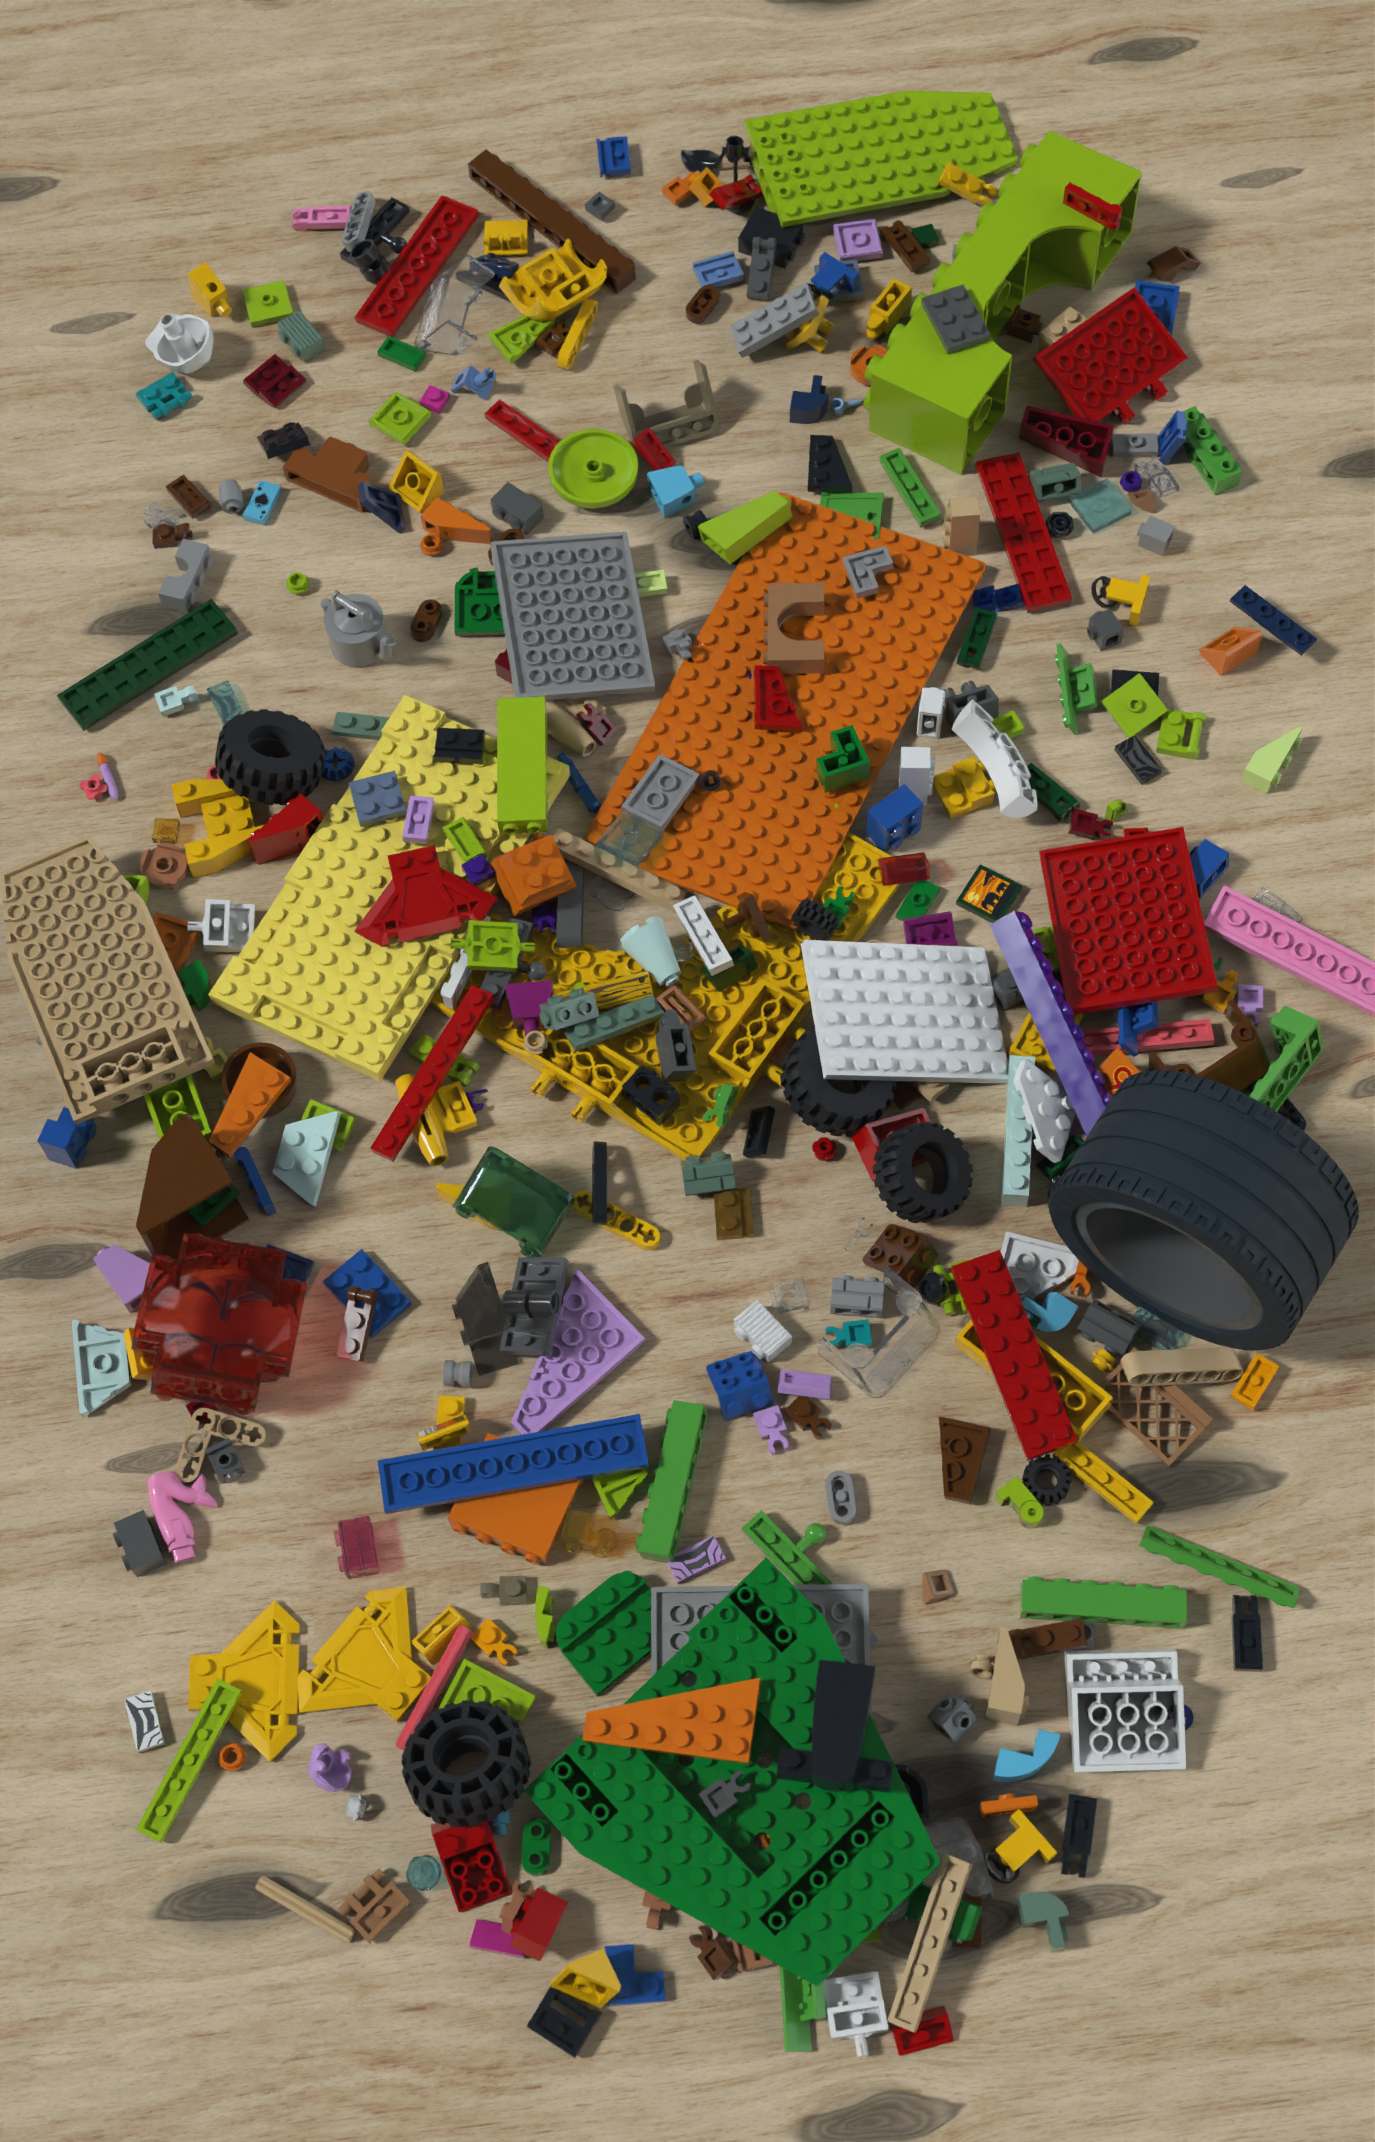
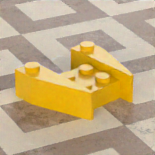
(226, 820)

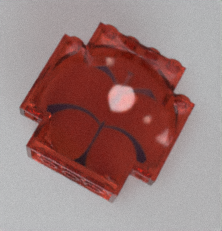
(218, 1322)

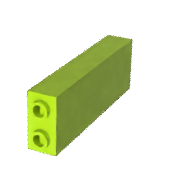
(522, 765)

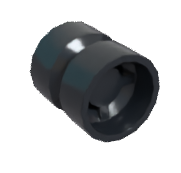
(369, 260)

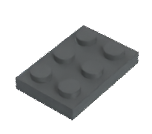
(955, 319)

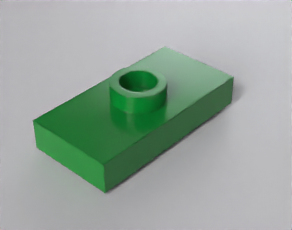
(918, 900)

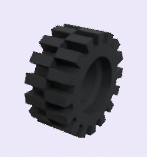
(814, 920)
(1054, 1466)

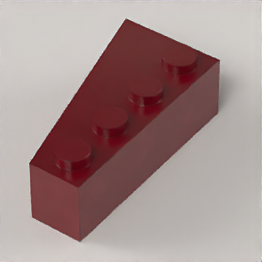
(1068, 437)

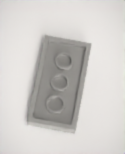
(774, 320)

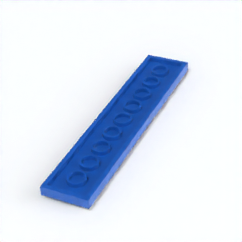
(512, 1463)

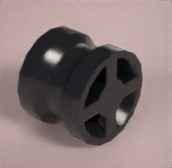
(692, 522)

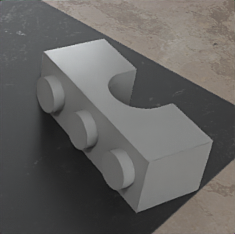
(181, 591)

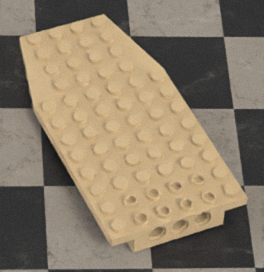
(97, 980)

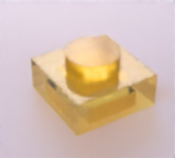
(166, 830)

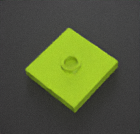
(267, 303)
(400, 418)
(1134, 706)

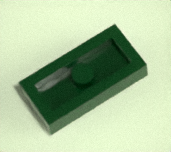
(212, 1206)

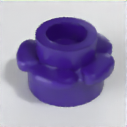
(1131, 477)

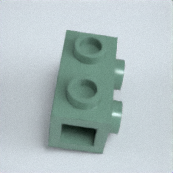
(568, 1010)

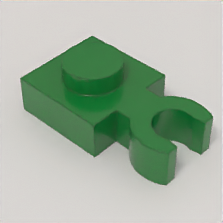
(839, 905)

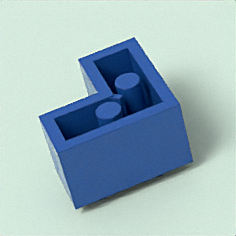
(66, 1141)

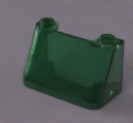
(514, 1201)

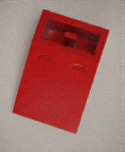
(286, 831)
(471, 1863)

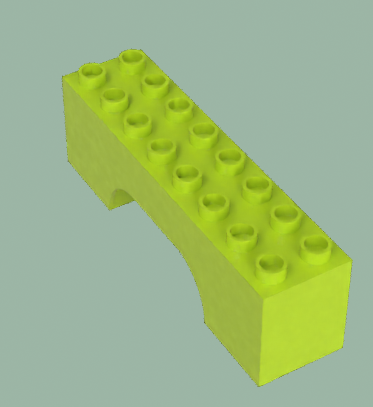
(1022, 244)

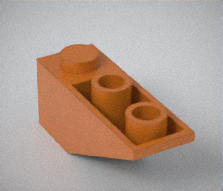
(454, 525)

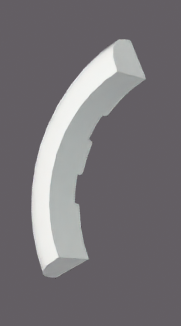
(999, 758)

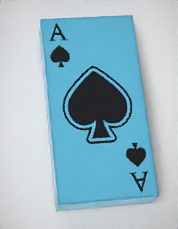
(262, 502)

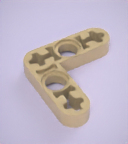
(213, 1428)

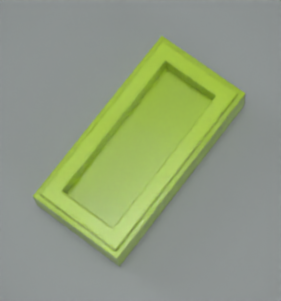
(463, 840)

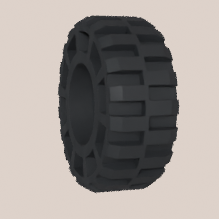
(251, 774)
(820, 1102)
(475, 1795)

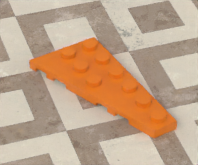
(695, 1723)

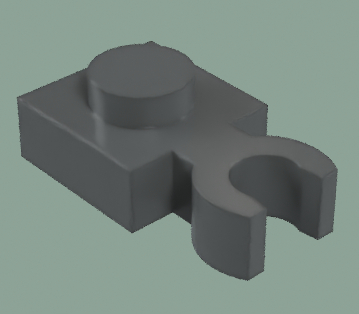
(721, 1796)

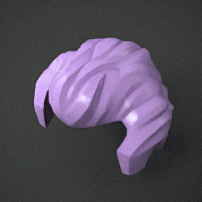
(329, 1769)

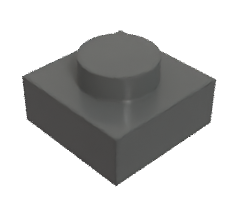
(600, 206)

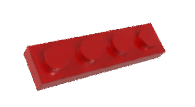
(521, 429)

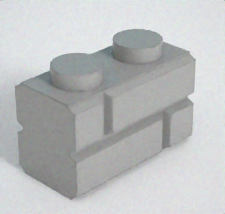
(857, 1296)

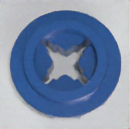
(343, 768)

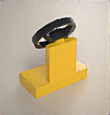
(1124, 592)
(1018, 1849)

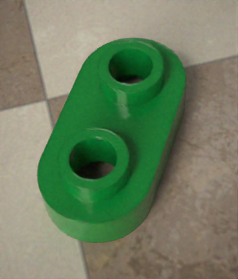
(536, 1845)

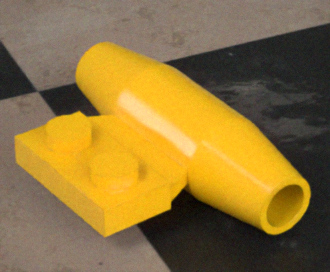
(446, 1113)

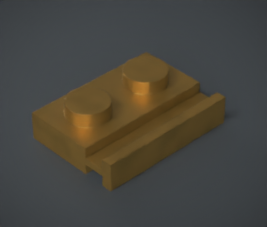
(733, 1214)

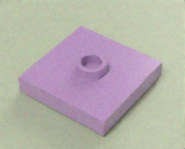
(857, 240)

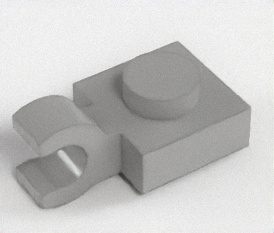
(678, 642)

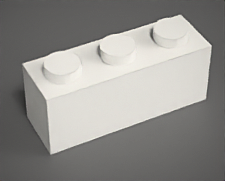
(917, 771)

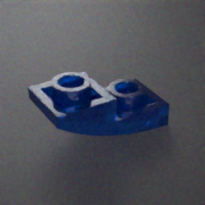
(998, 600)

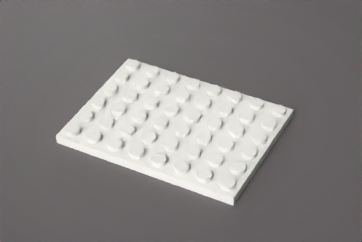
(904, 1012)

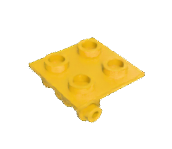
(506, 237)

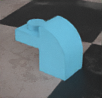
(1052, 1314)

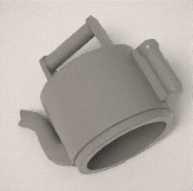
(356, 629)

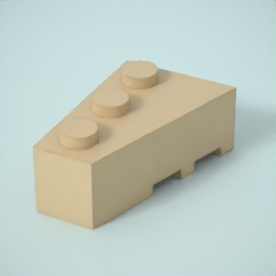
(961, 525)

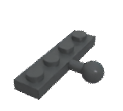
(495, 980)

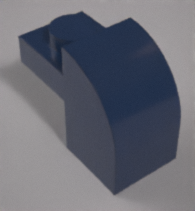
(809, 407)

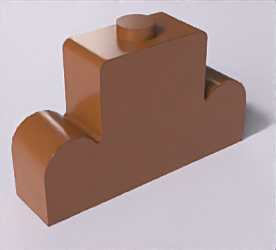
(331, 472)

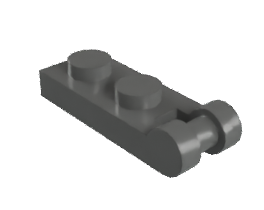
(761, 269)

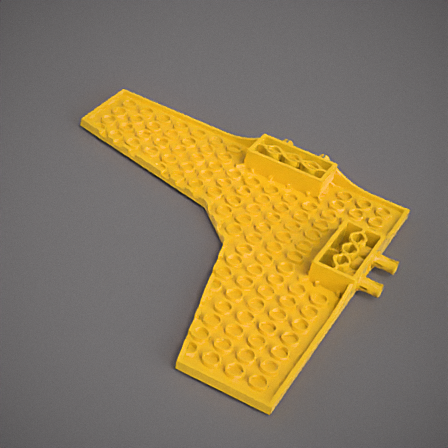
(742, 1023)

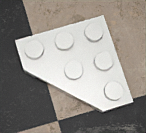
(1045, 1108)
(1037, 1264)

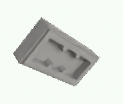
(1134, 445)

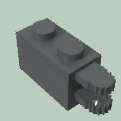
(674, 1048)

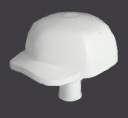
(181, 342)

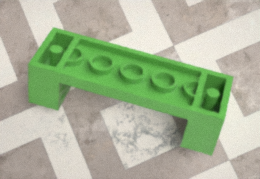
(1300, 1045)

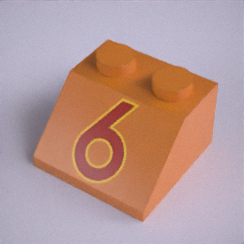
(1116, 1070)

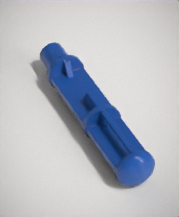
(580, 785)

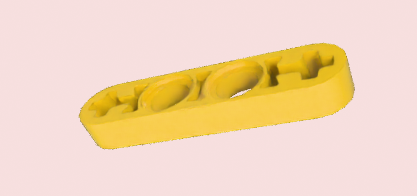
(577, 334)
(618, 1217)

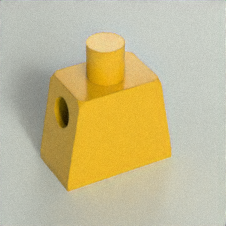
(209, 291)

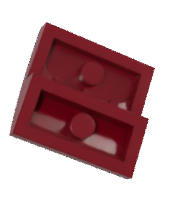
(274, 381)

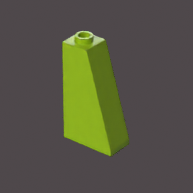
(745, 526)

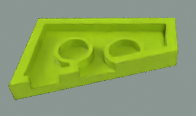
(518, 336)
(481, 1685)

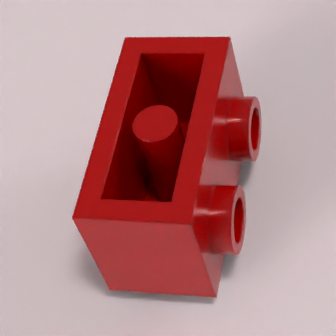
(538, 1924)

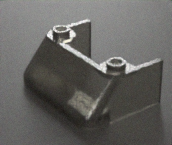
(483, 1321)

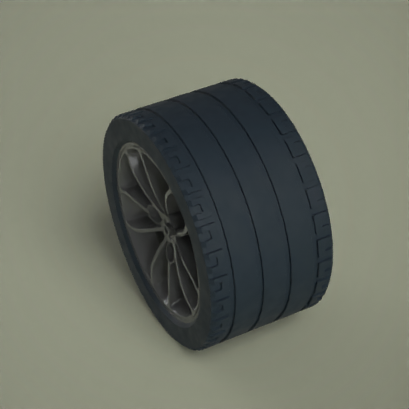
(1204, 1209)

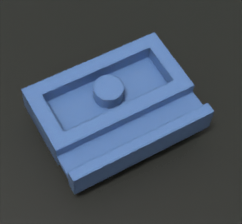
(718, 270)

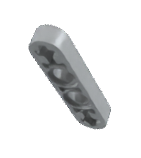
(358, 220)

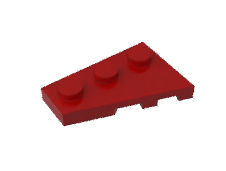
(771, 702)

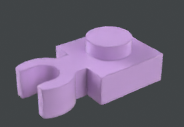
(1250, 1001)
(771, 1425)

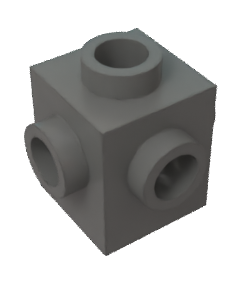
(953, 1717)

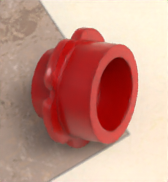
(824, 1155)

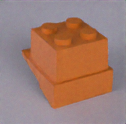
(532, 874)

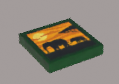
(988, 894)

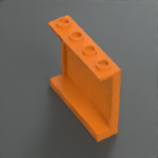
(517, 1520)

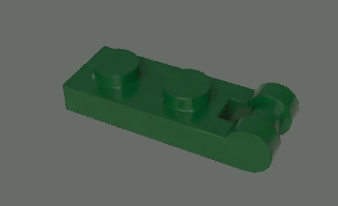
(977, 637)
(1051, 793)

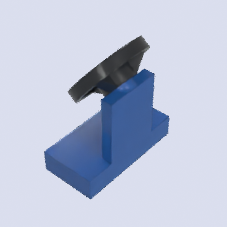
(830, 274)

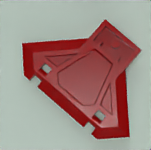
(422, 900)

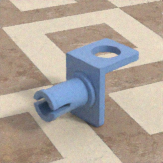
(475, 381)

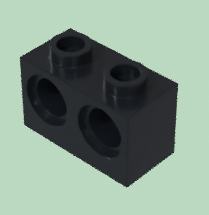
(646, 1098)

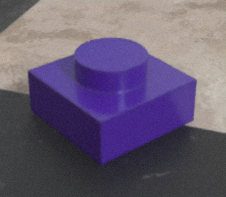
(478, 870)

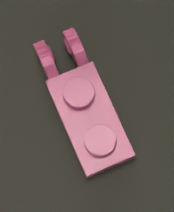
(320, 217)

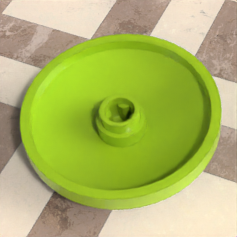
(593, 468)

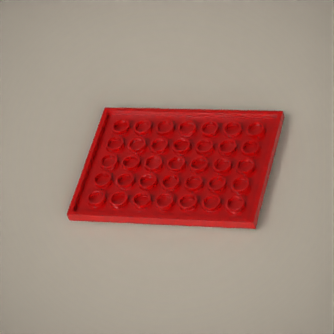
(1127, 921)

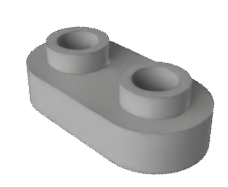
(840, 1498)

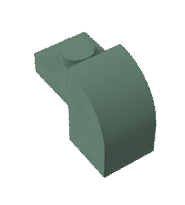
(1046, 1909)

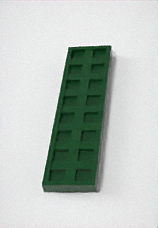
(147, 664)

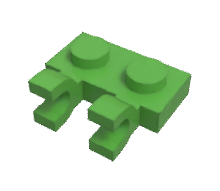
(725, 1098)

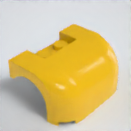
(553, 283)

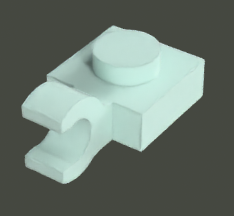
(172, 700)

